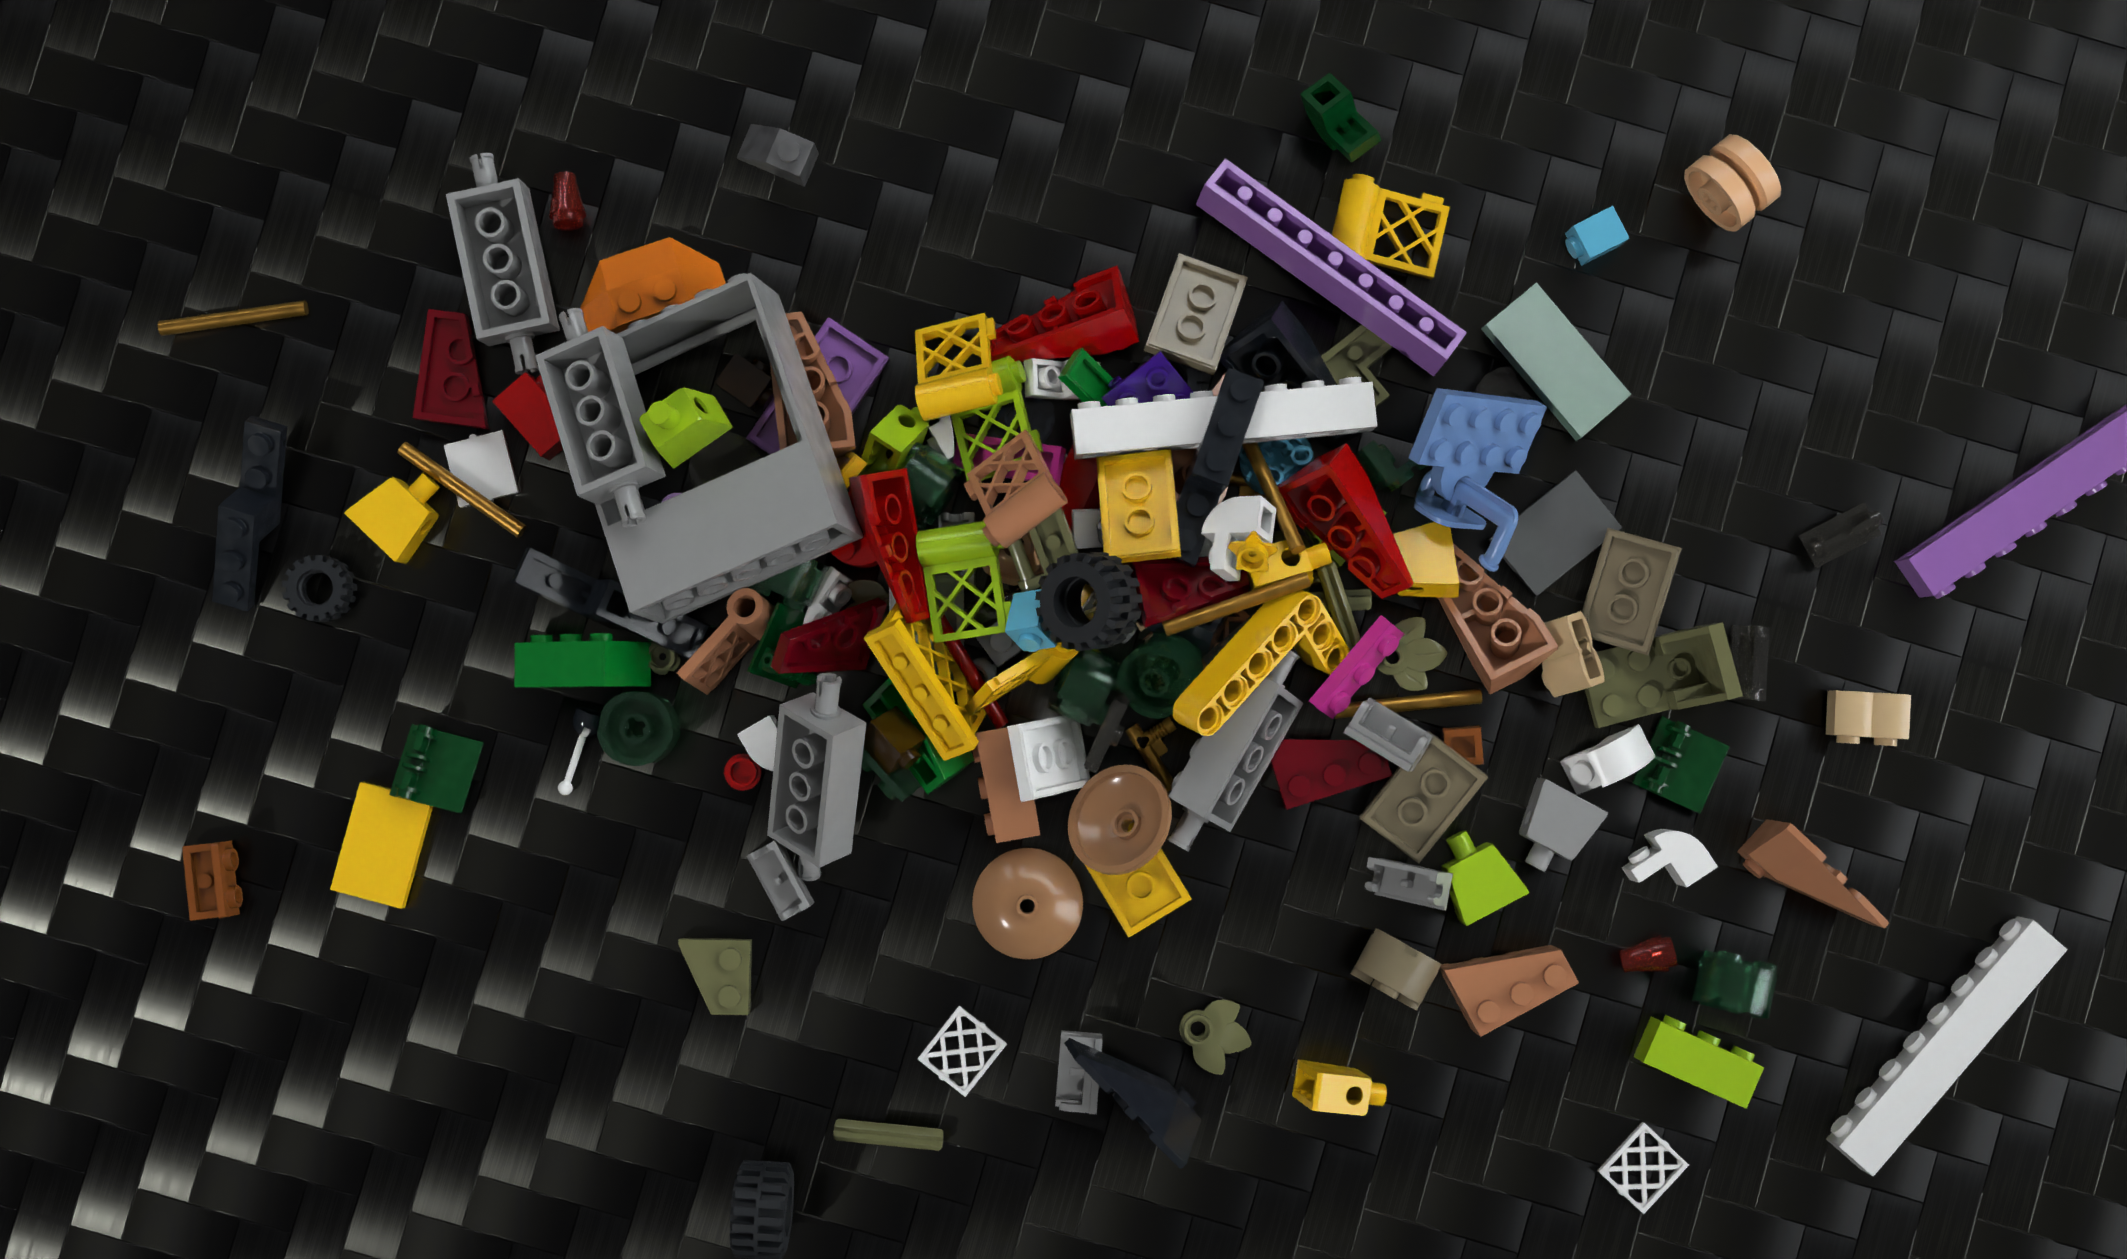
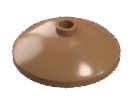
(1107, 808)
(1032, 876)

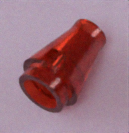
(566, 203)
(1650, 955)

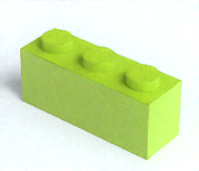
(1699, 1060)

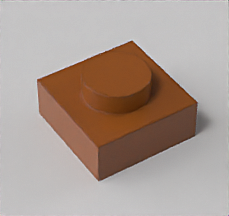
(1466, 742)

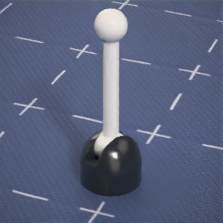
(585, 724)

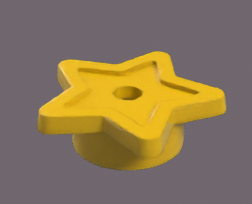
(1251, 562)

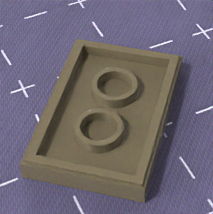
(1196, 314)
(1629, 590)
(1422, 803)

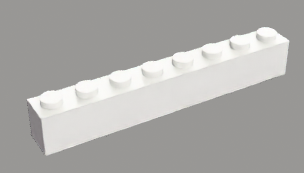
(1181, 423)
(1945, 1044)

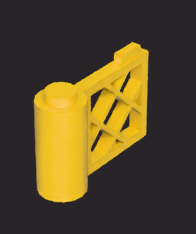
(1362, 212)
(957, 387)
(1036, 667)

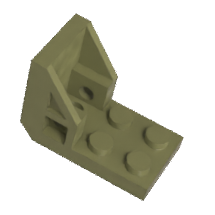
(1680, 673)

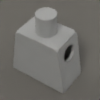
(1557, 823)

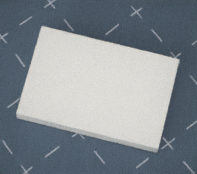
(1048, 757)

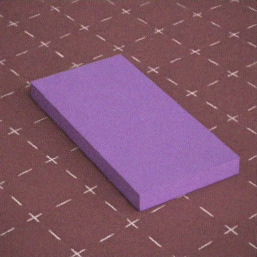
(853, 366)

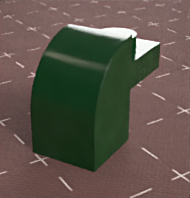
(1336, 118)

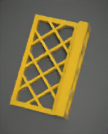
(925, 692)

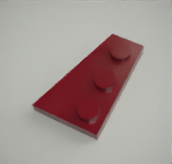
(449, 373)
(1178, 589)
(829, 642)
(1321, 768)

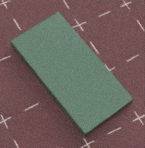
(1556, 361)

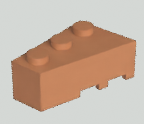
(1008, 816)
(1507, 984)

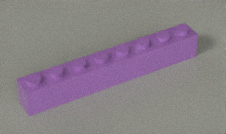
(1330, 267)
(2018, 509)

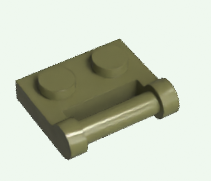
(1051, 540)

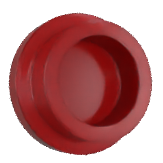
(742, 772)

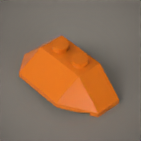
(645, 282)

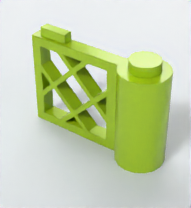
(1011, 376)
(954, 550)

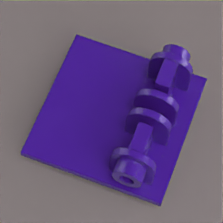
(1149, 380)

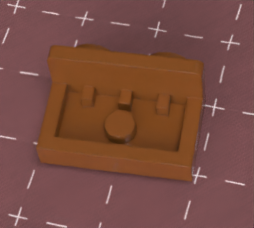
(212, 880)

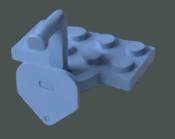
(1466, 442)

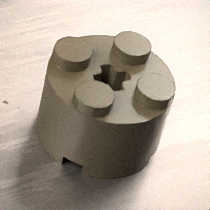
(1396, 969)

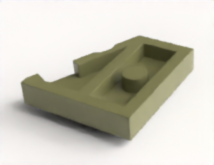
(721, 972)

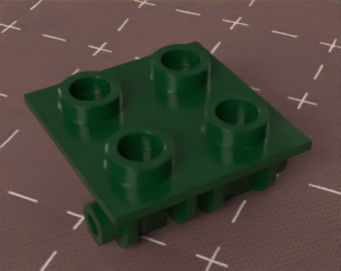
(781, 620)
(1683, 764)
(436, 768)

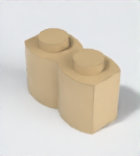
(1576, 661)
(1868, 715)

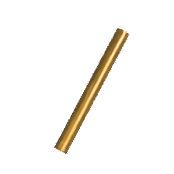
(233, 318)
(462, 489)
(1274, 497)
(1236, 604)
(1421, 702)

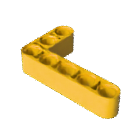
(1253, 652)

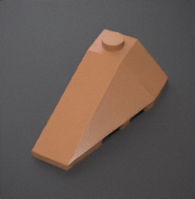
(829, 398)
(1495, 628)
(1792, 860)

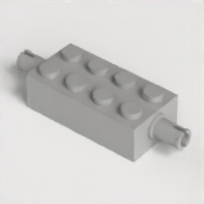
(503, 262)
(599, 415)
(1233, 759)
(816, 777)

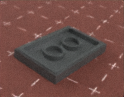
(1557, 533)

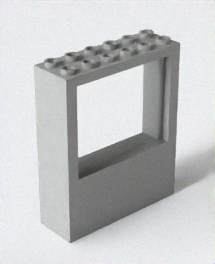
(750, 518)

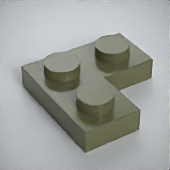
(1355, 355)

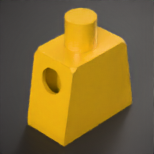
(397, 515)
(1306, 561)
(1430, 561)
(1336, 1088)

